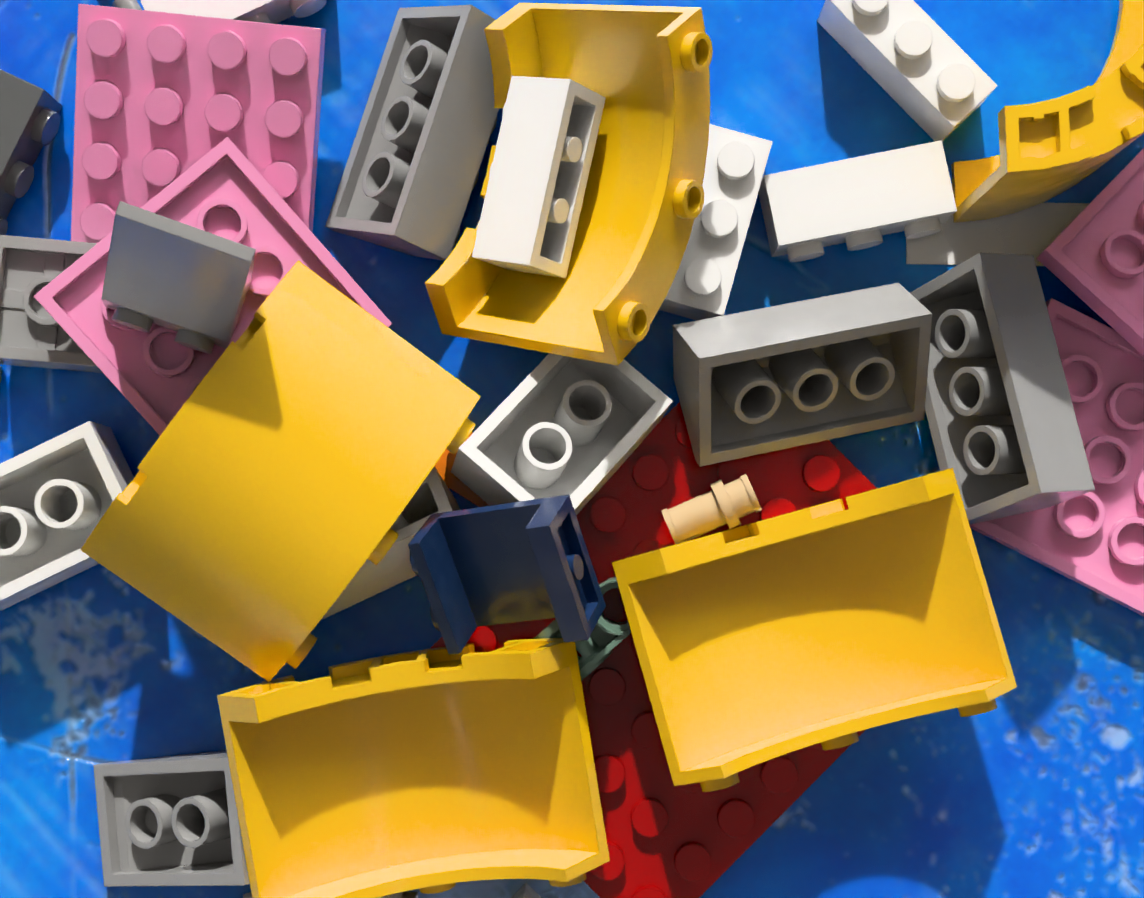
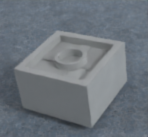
(26, 329)

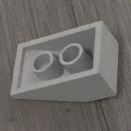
(175, 278)
(169, 822)

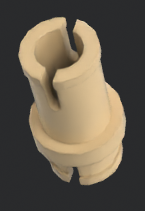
(712, 509)

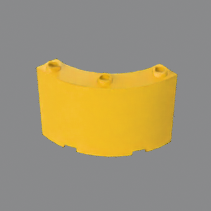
(1061, 139)
(638, 189)
(283, 473)
(814, 628)
(417, 773)

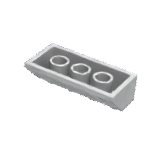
(420, 134)
(802, 372)
(1000, 390)

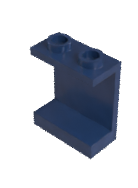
(507, 568)

